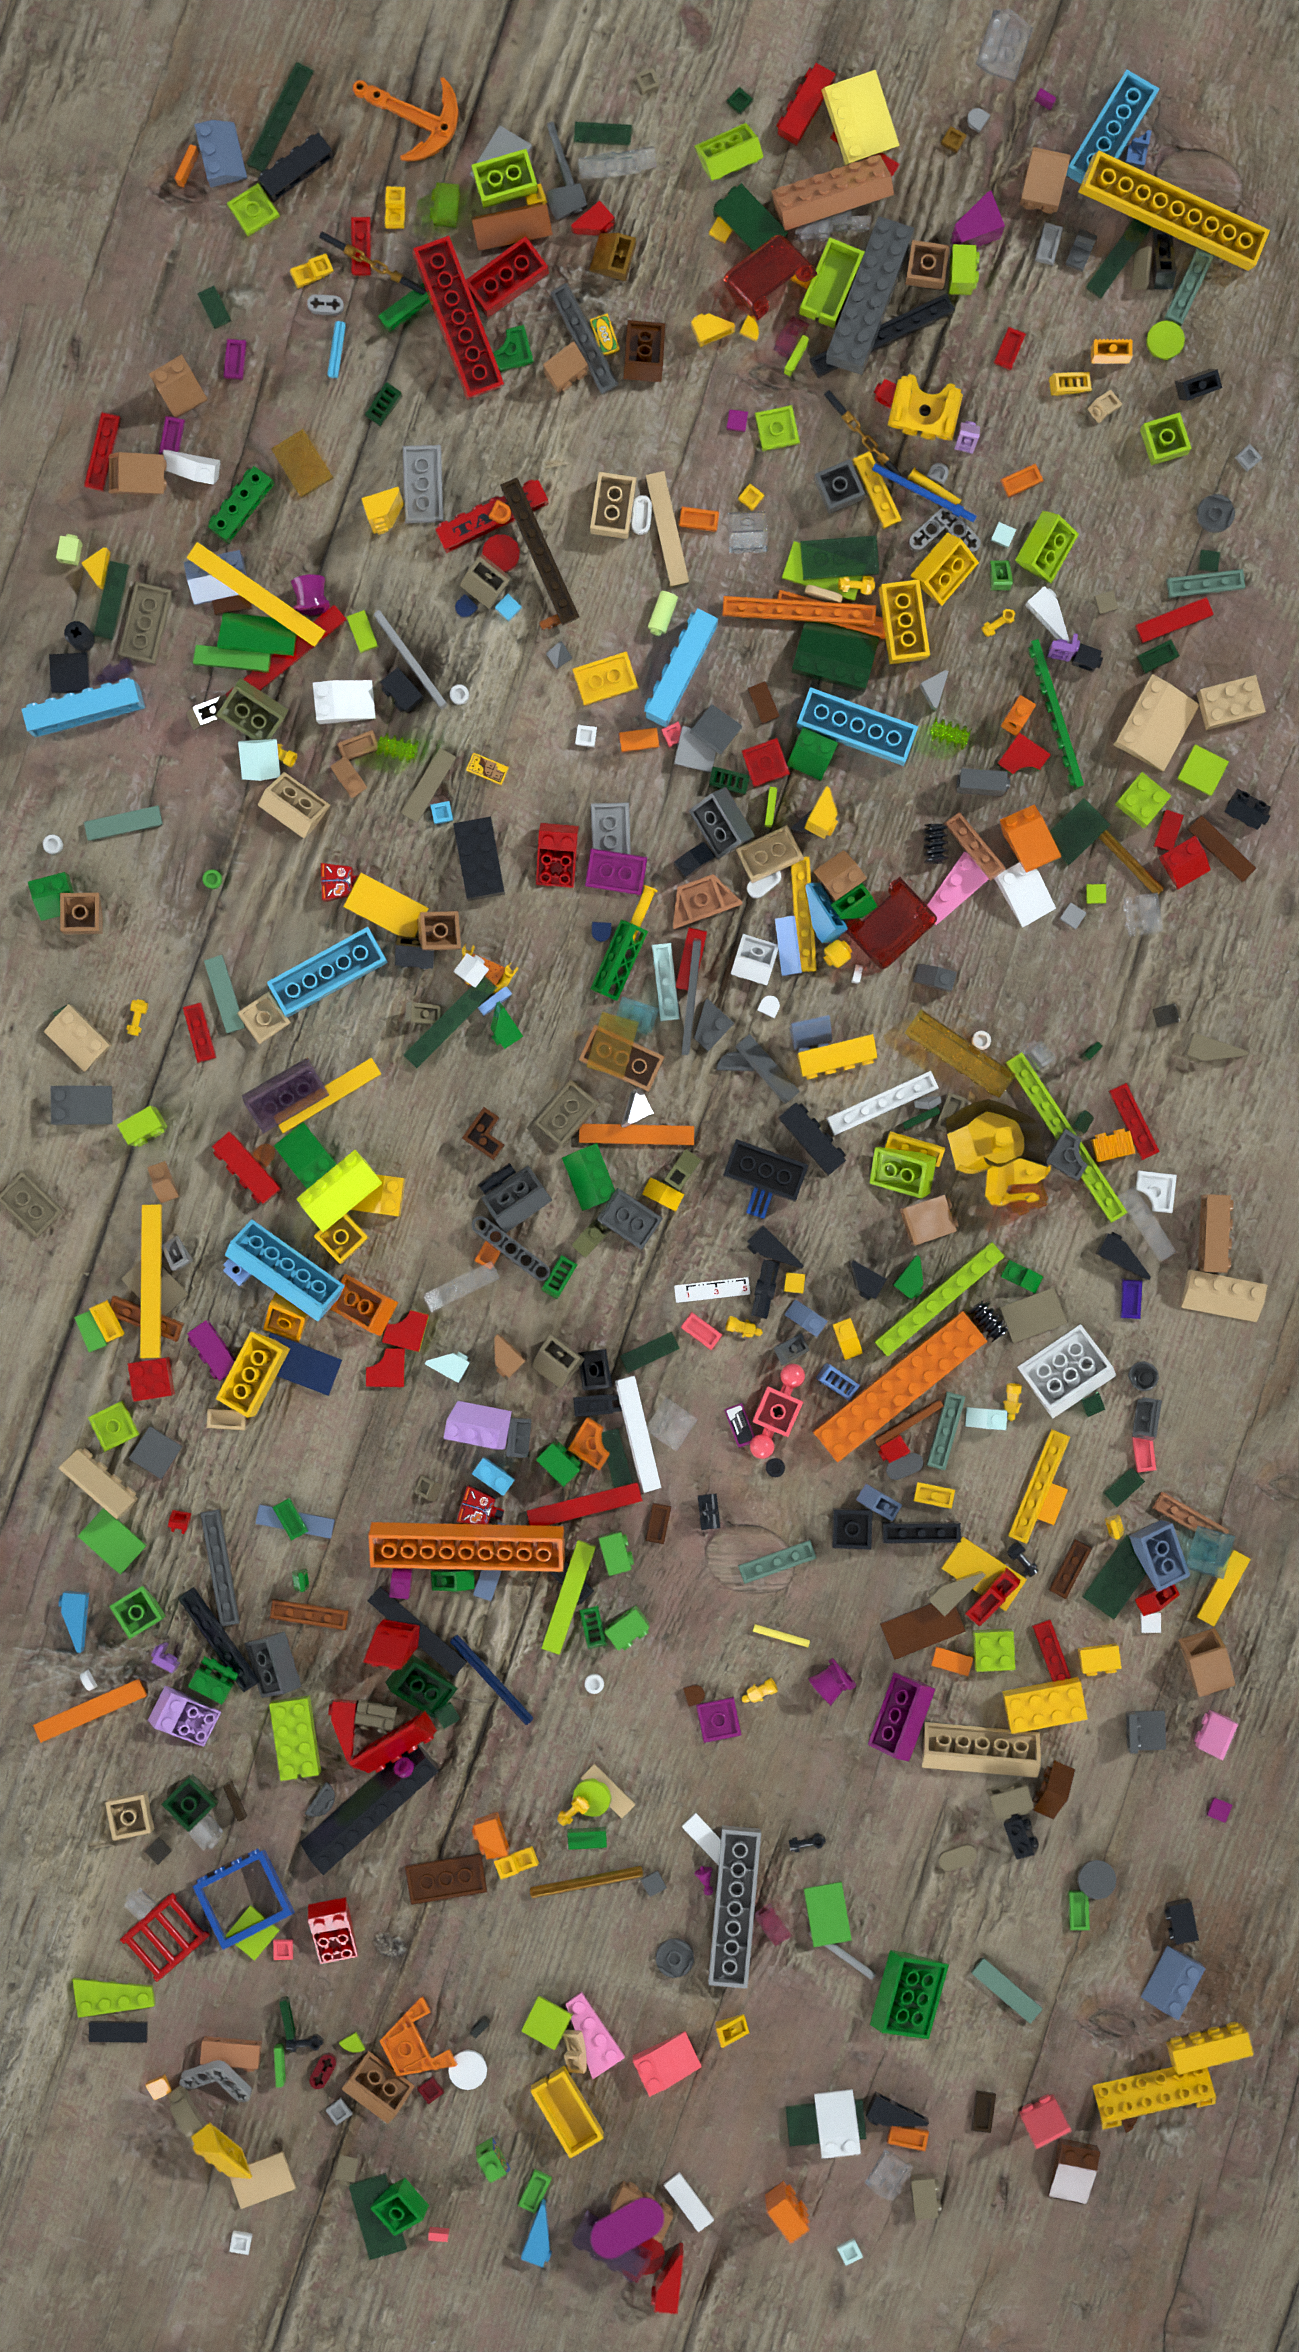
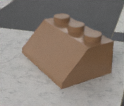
(378, 2087)
(628, 2192)

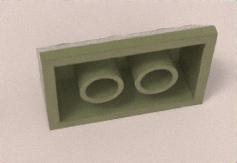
(252, 711)

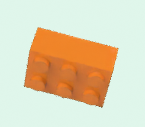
(787, 2211)

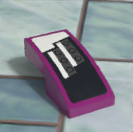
(739, 1425)

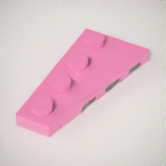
(957, 887)
(600, 2046)

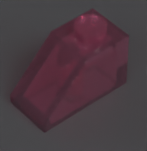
(790, 337)
(772, 1924)

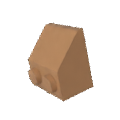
(565, 368)
(839, 875)
(81, 913)
(439, 930)
(506, 1357)

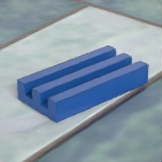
(758, 1204)

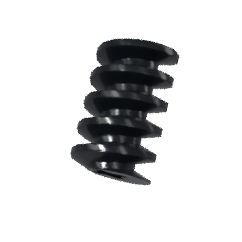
(79, 636)
(935, 845)
(988, 1320)

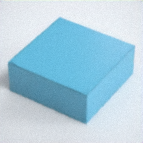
(508, 607)
(442, 812)

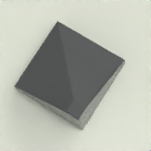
(559, 655)

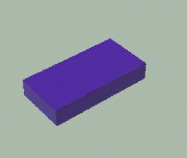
(1131, 1299)

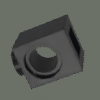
(1087, 658)

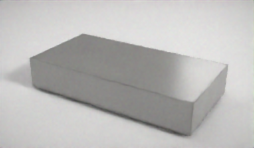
(1048, 243)

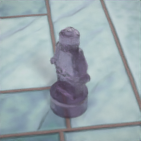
(112, 672)

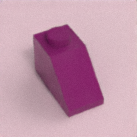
(401, 1583)

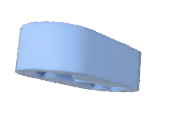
(490, 1004)

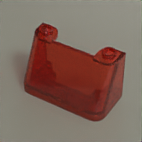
(765, 272)
(892, 925)

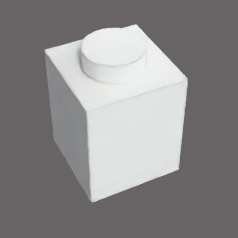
(471, 969)

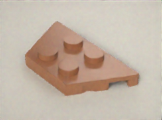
(702, 900)

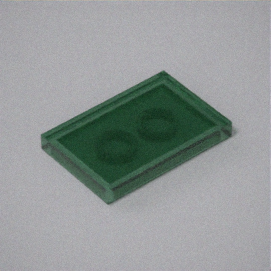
(1078, 830)

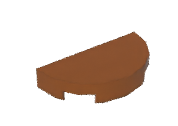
(550, 622)

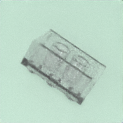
(1004, 44)

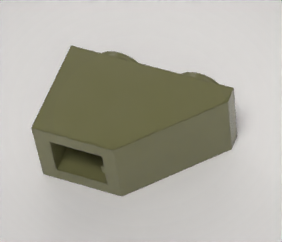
(682, 1170)
(591, 1237)

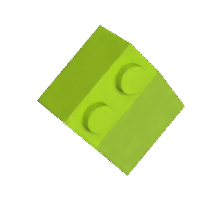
(903, 1171)

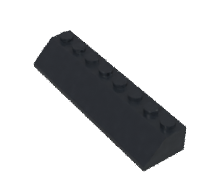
(366, 1810)

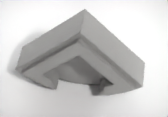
(927, 1102)

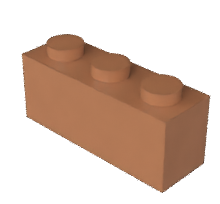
(234, 2052)

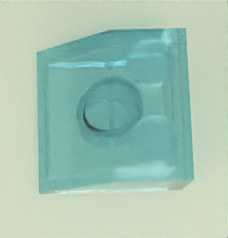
(639, 1012)
(1210, 1552)

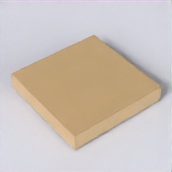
(263, 1018)

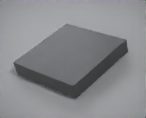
(716, 729)
(155, 1452)

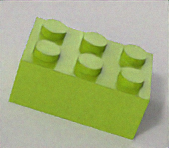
(504, 178)

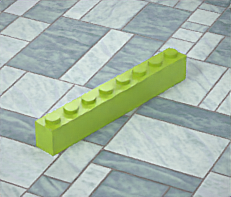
(939, 1299)

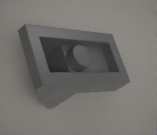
(1081, 250)
(791, 1349)

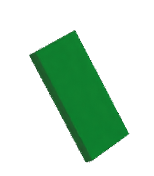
(255, 635)

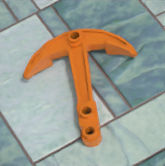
(432, 123)

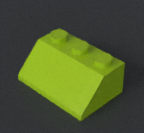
(729, 151)
(1047, 546)

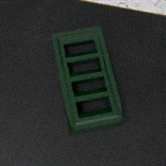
(378, 400)
(723, 772)

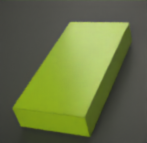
(797, 354)
(362, 631)
(770, 807)

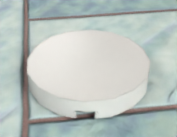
(470, 2070)

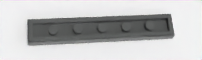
(584, 338)
(691, 996)
(220, 1567)

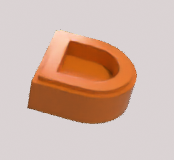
(501, 512)

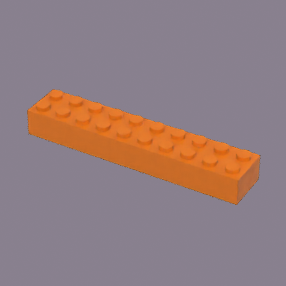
(899, 1386)
(466, 1546)

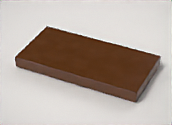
(920, 1629)
(446, 1878)

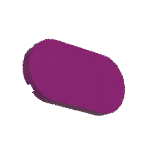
(627, 2227)

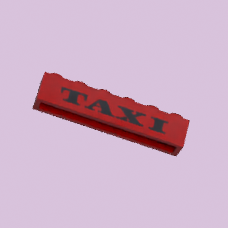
(477, 522)

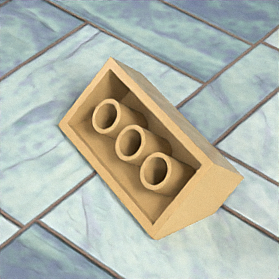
(1223, 1295)
(98, 1483)

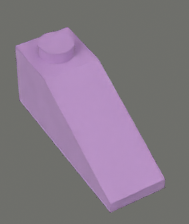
(967, 437)

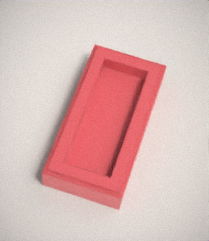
(701, 1331)
(1144, 1455)

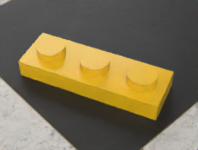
(903, 1142)

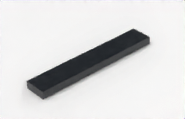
(218, 1638)
(428, 1640)

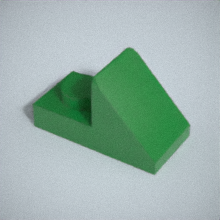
(1022, 1276)

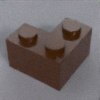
(479, 1134)
(1054, 1789)

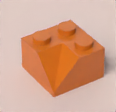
(491, 1836)

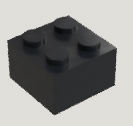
(851, 1528)

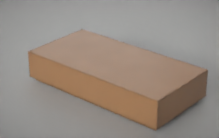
(358, 745)

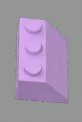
(478, 1425)

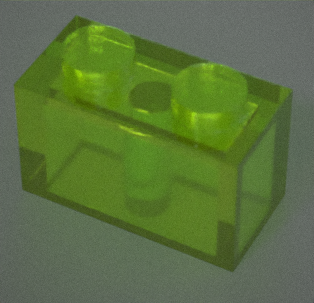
(446, 205)

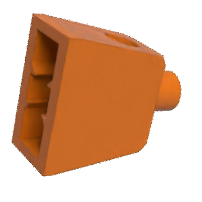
(1018, 715)

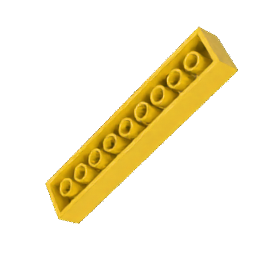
(1173, 210)

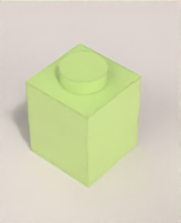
(69, 549)

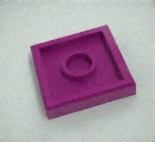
(718, 1719)

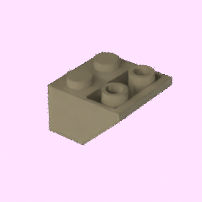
(485, 581)
(557, 1361)

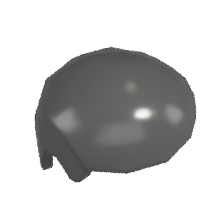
(1143, 1376)

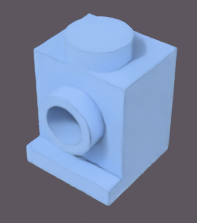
(241, 1277)

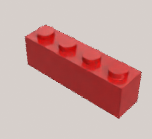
(806, 104)
(246, 1167)

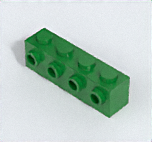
(241, 504)

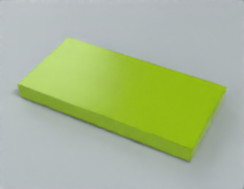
(793, 573)

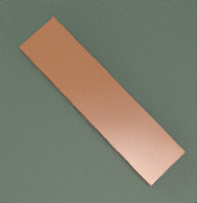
(975, 846)
(1185, 1515)

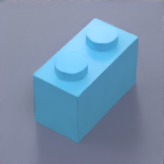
(493, 1476)

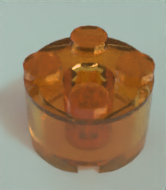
(1022, 1207)

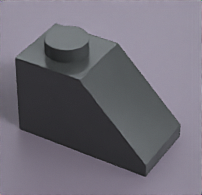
(935, 977)

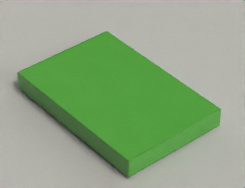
(112, 1541)
(827, 1914)

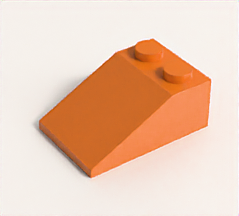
(1029, 838)
(364, 1305)

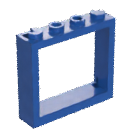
(236, 1865)

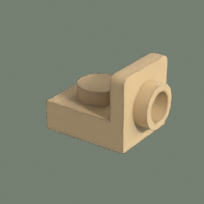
(1104, 406)

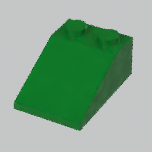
(305, 1155)

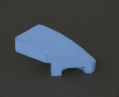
(1138, 150)

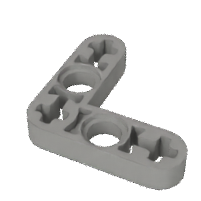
(942, 525)
(219, 2072)

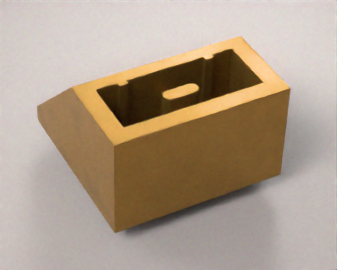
(613, 255)

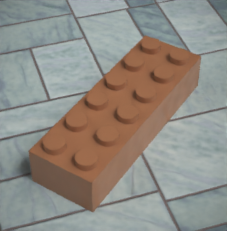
(832, 192)

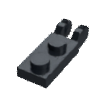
(595, 1405)

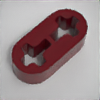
(326, 2073)

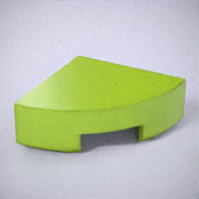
(352, 2043)

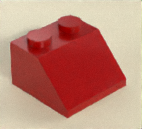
(1185, 862)

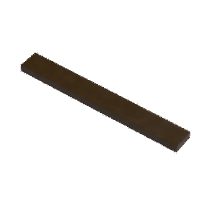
(539, 551)

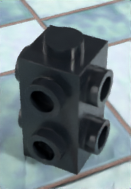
(1248, 809)
(1021, 1836)

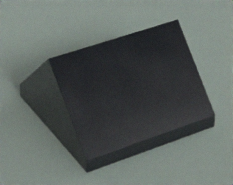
(595, 1370)

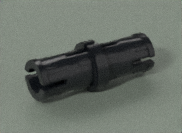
(497, 1178)

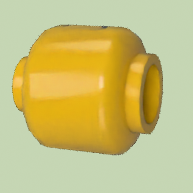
(837, 953)

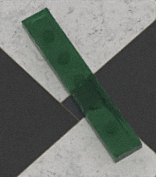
(280, 117)
(1118, 258)
(450, 1021)

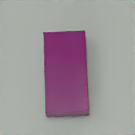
(235, 359)
(172, 434)

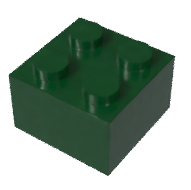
(190, 1802)

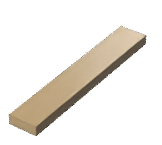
(667, 529)

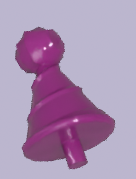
(704, 1876)

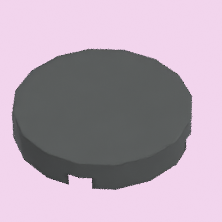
(1215, 513)
(1096, 1879)
(674, 1957)

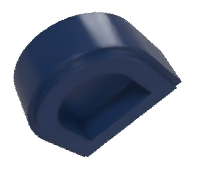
(465, 607)
(601, 931)

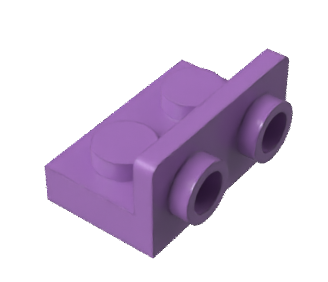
(1062, 649)
(167, 1662)

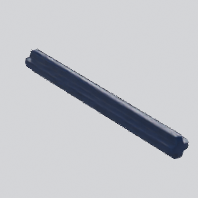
(491, 1679)

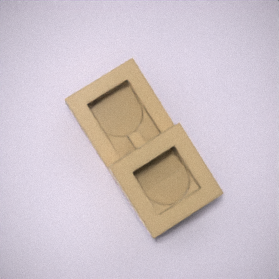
(576, 2054)

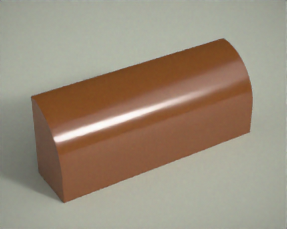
(511, 225)

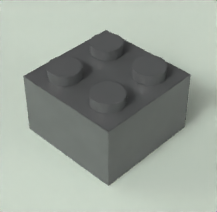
(839, 486)

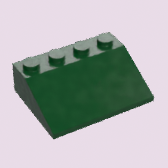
(835, 655)

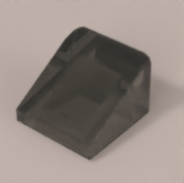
(1166, 1015)

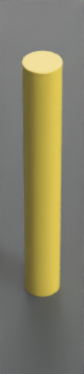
(780, 1635)

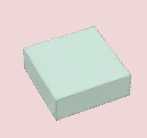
(1003, 535)
(849, 2251)

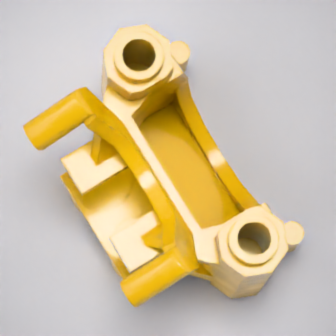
(943, 414)

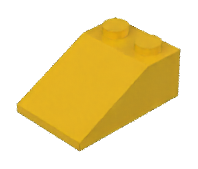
(385, 1198)

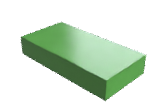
(90, 1331)
(1078, 1910)
(279, 2065)
(535, 2191)

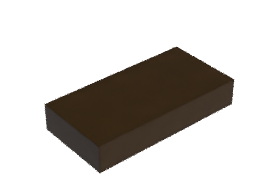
(235, 1801)
(983, 2111)

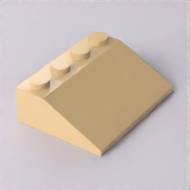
(1156, 723)

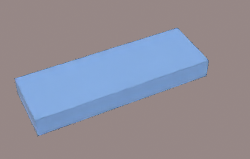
(788, 945)

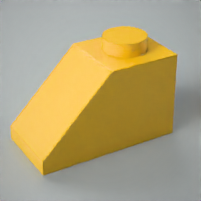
(710, 328)
(847, 1338)

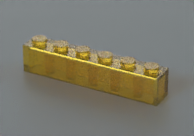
(959, 1053)

